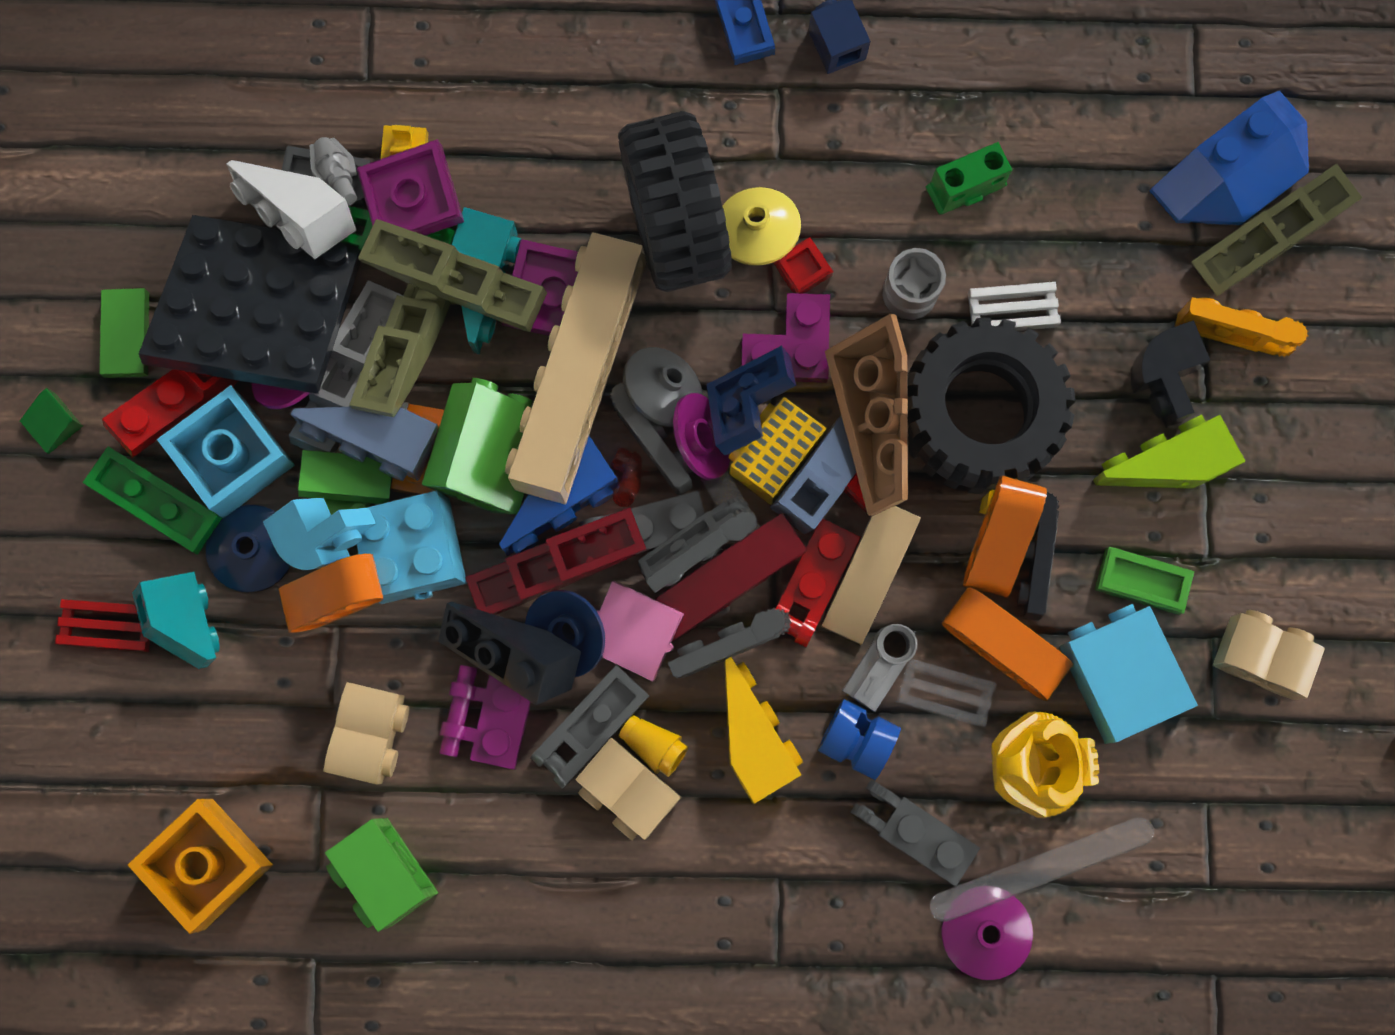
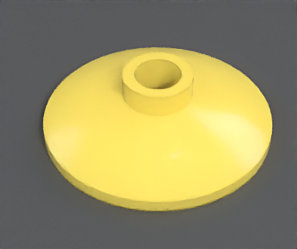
(764, 240)

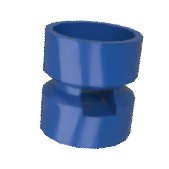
(859, 739)

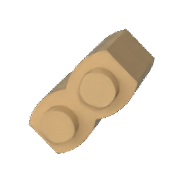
(1268, 655)
(365, 734)
(627, 790)

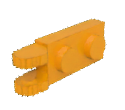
(1243, 327)

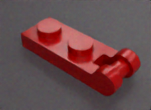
(817, 577)

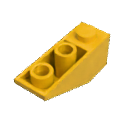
(754, 746)

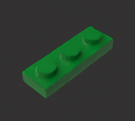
(152, 500)

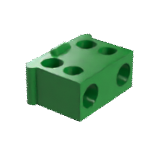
(969, 178)

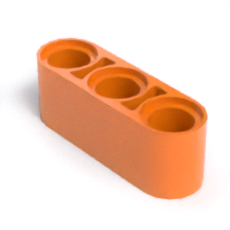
(1004, 536)
(331, 593)
(1007, 644)

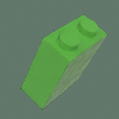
(475, 444)

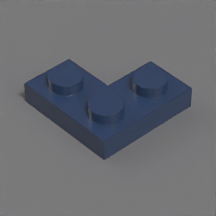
(737, 396)

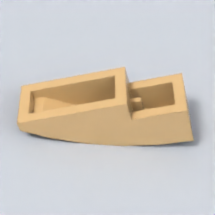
(870, 573)

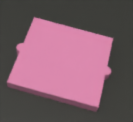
(637, 630)

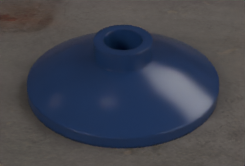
(249, 571)
(562, 608)

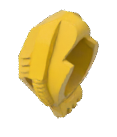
(1042, 764)

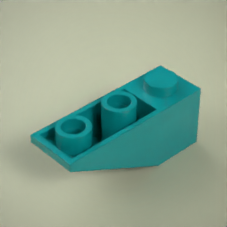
(491, 241)

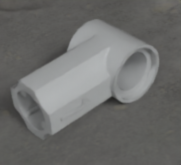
(879, 670)

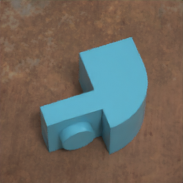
(312, 537)

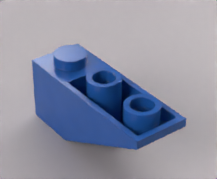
(537, 515)

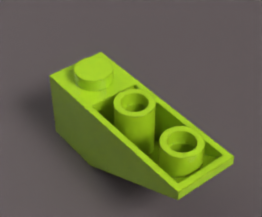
(1184, 461)

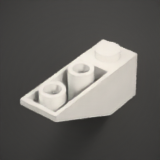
(298, 204)

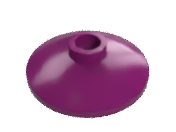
(696, 437)
(994, 960)

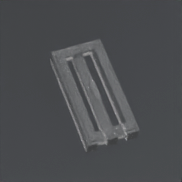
(983, 702)

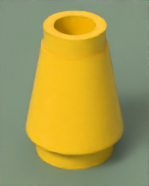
(654, 745)

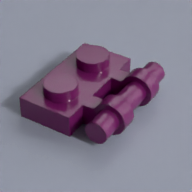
(500, 722)

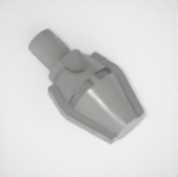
(334, 166)

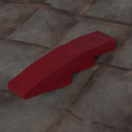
(557, 563)
(733, 573)

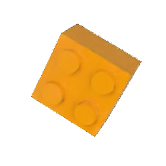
(200, 865)

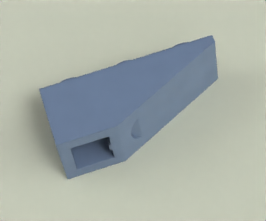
(397, 442)
(818, 481)

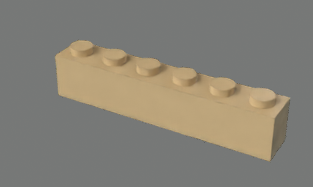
(577, 368)

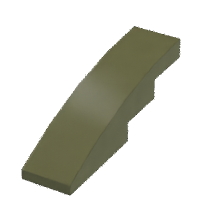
(1276, 230)
(452, 275)
(399, 352)

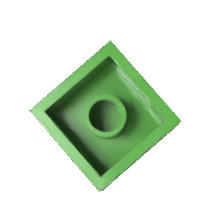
(379, 874)

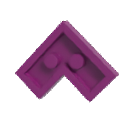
(804, 338)

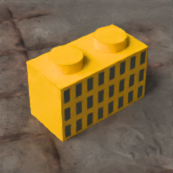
(774, 459)

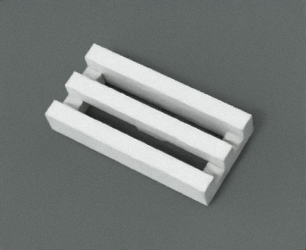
(1045, 289)

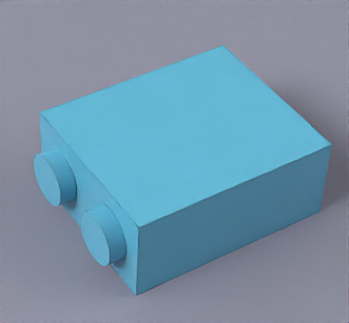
(1127, 673)

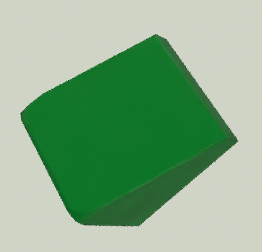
(50, 421)

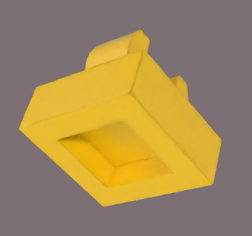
(401, 138)

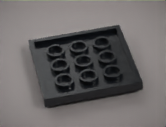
(250, 306)

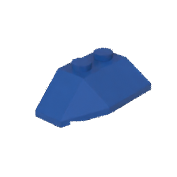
(1239, 166)

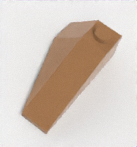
(873, 403)

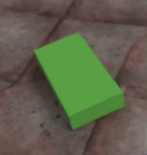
(123, 332)
(342, 478)
(1144, 580)

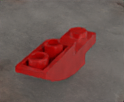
(161, 407)

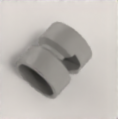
(913, 283)

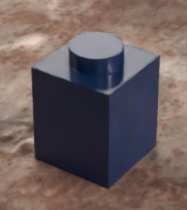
(838, 34)

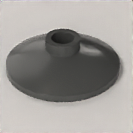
(657, 381)

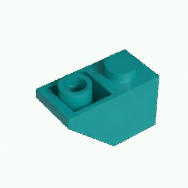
(175, 617)

